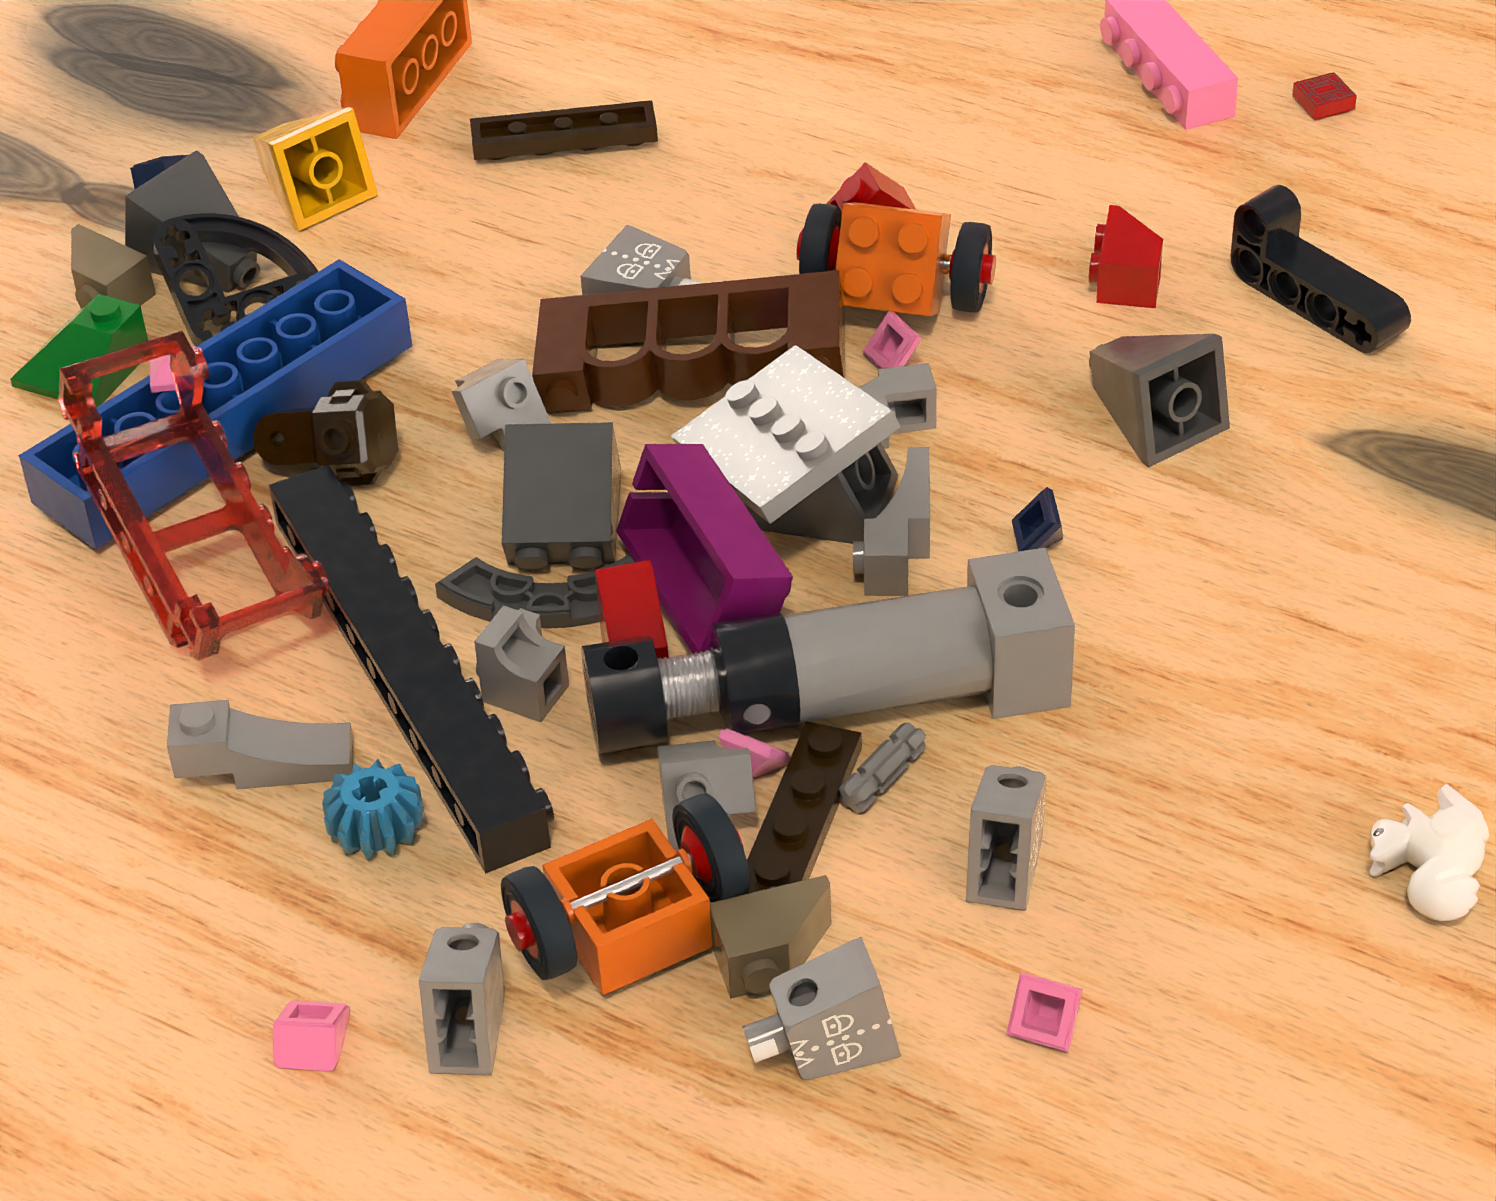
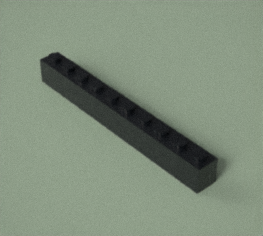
(414, 672)

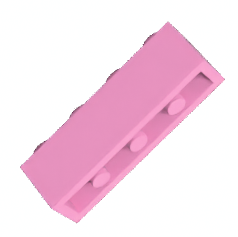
(1171, 60)

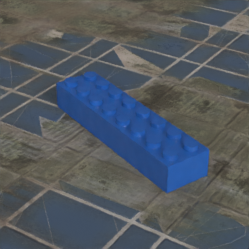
(268, 362)

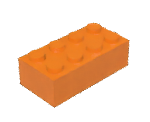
(400, 60)

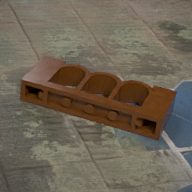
(574, 326)

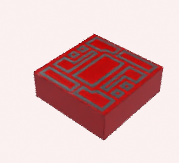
(1324, 95)

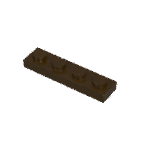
(563, 130)
(803, 806)

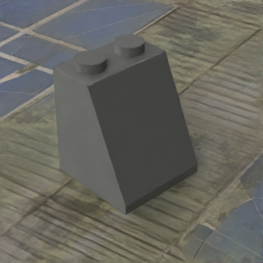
(560, 494)
(841, 504)

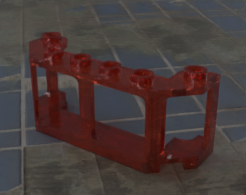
(184, 620)

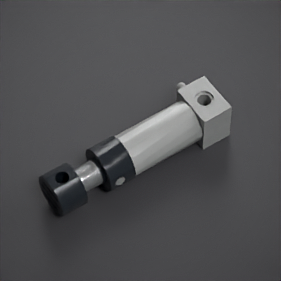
(772, 671)

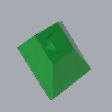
(93, 331)

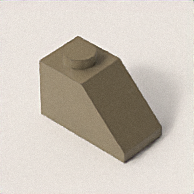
(108, 269)
(768, 932)

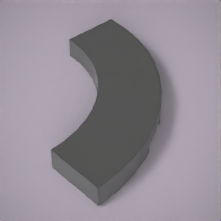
(484, 589)

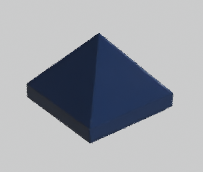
(1038, 523)

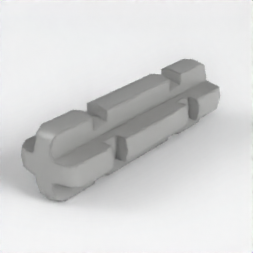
(882, 767)

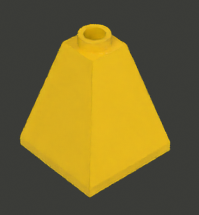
(316, 166)

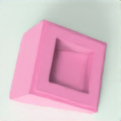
(310, 1035)

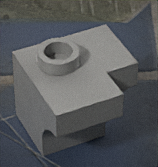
(499, 396)
(520, 666)
(702, 769)

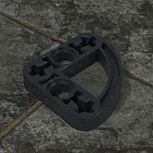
(232, 230)

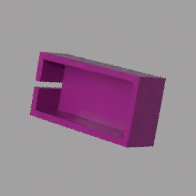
(701, 542)

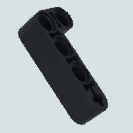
(1307, 279)

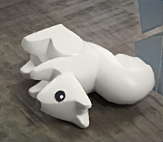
(1444, 850)

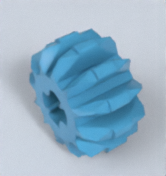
(373, 809)

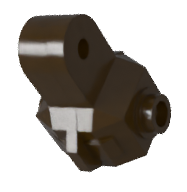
(346, 429)

